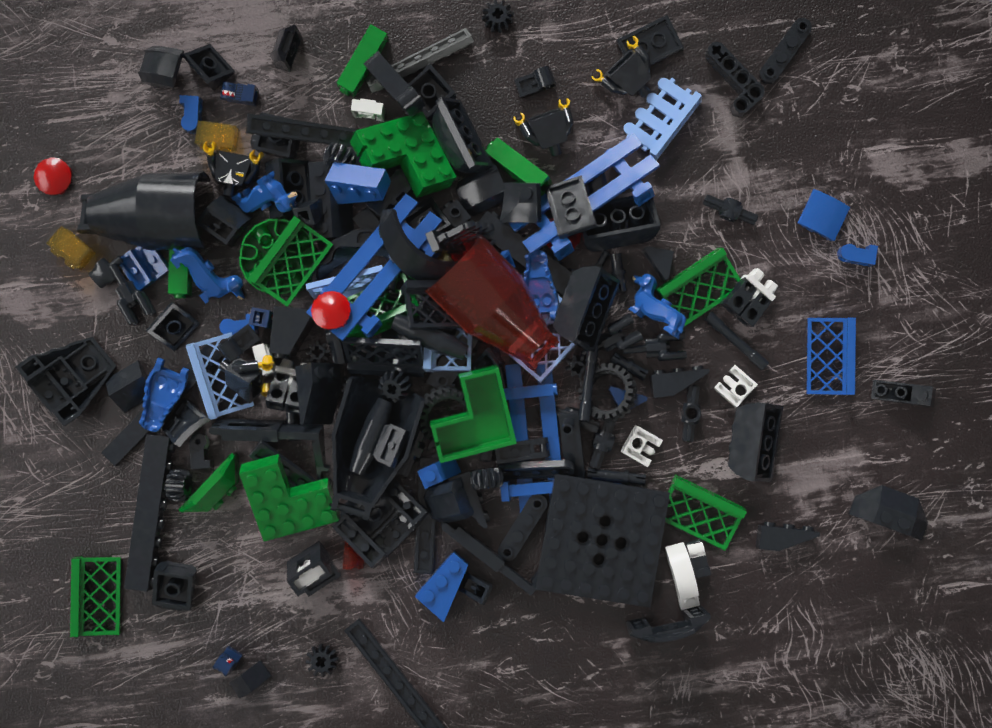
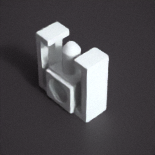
(368, 109)
(259, 352)
(744, 381)
(644, 436)

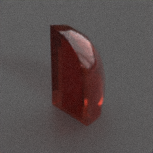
(351, 558)

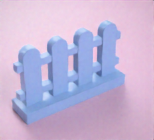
(671, 112)

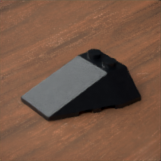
(67, 377)

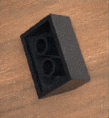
(294, 177)

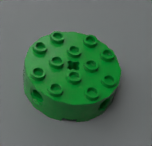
(258, 243)

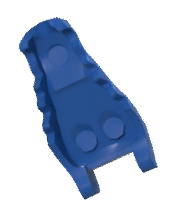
(541, 284)
(161, 391)

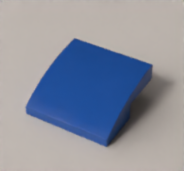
(823, 215)
(144, 266)

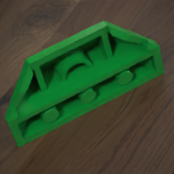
(215, 488)

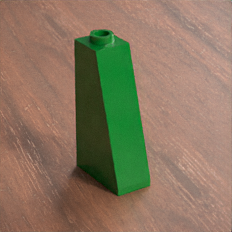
(516, 165)

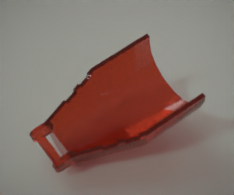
(494, 304)

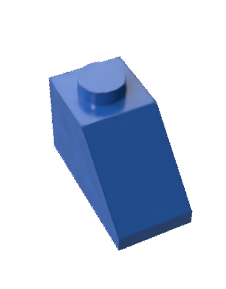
(438, 472)

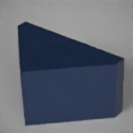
(618, 396)

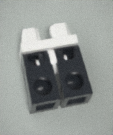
(750, 298)
(283, 389)

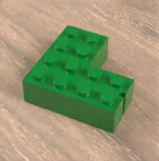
(408, 144)
(485, 423)
(279, 507)

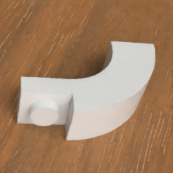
(683, 575)

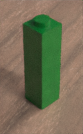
(355, 72)
(179, 280)

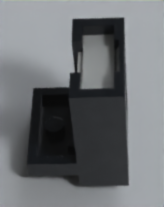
(311, 570)

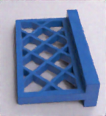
(848, 356)

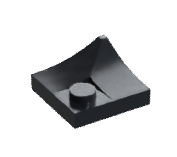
(521, 202)
(184, 422)

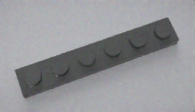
(426, 56)

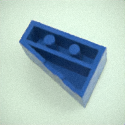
(357, 183)
(442, 586)

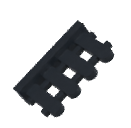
(454, 240)

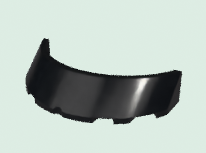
(342, 251)
(406, 255)

